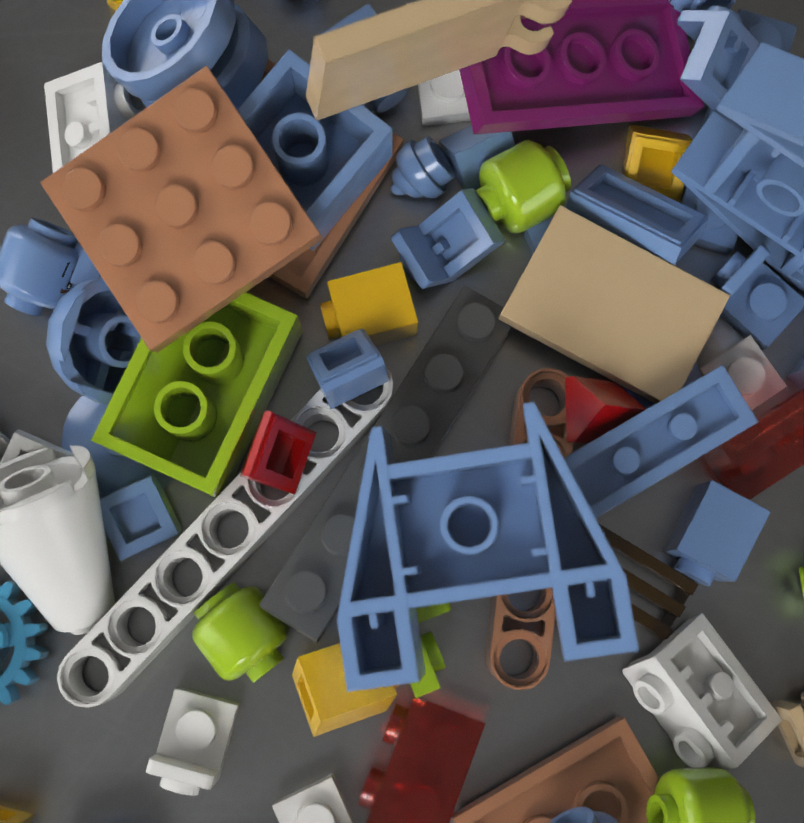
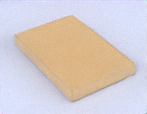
(614, 307)

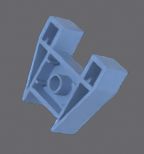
(757, 173)
(472, 532)

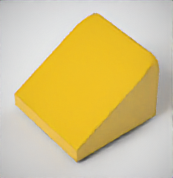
(652, 156)

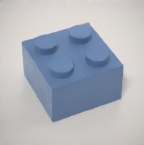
(320, 160)

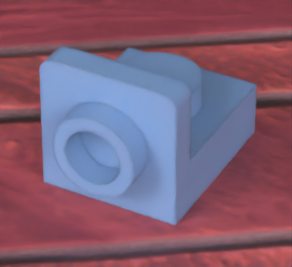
(719, 51)
(758, 298)

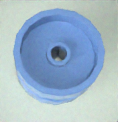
(165, 42)

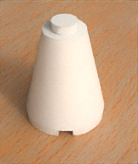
(56, 537)

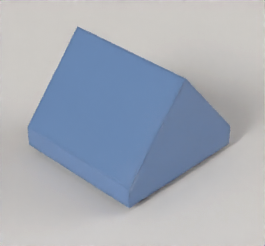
(469, 151)
(348, 367)

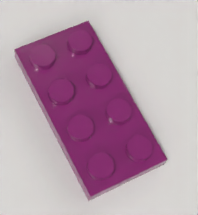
(599, 68)

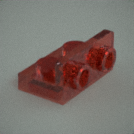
(763, 451)
(424, 766)

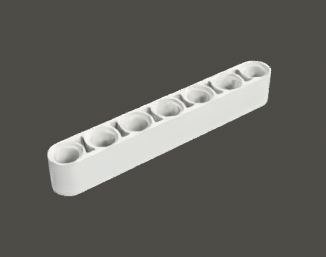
(155, 589)

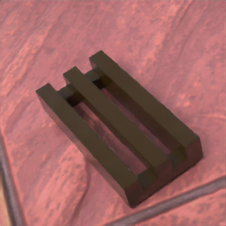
(672, 606)

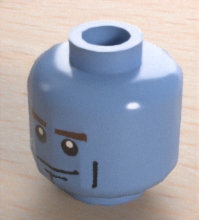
(37, 265)

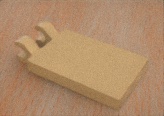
(419, 45)

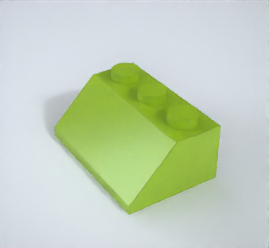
(202, 395)

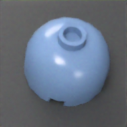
(91, 340)

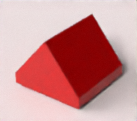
(596, 408)
(278, 452)

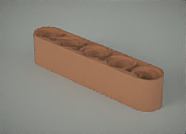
(536, 623)

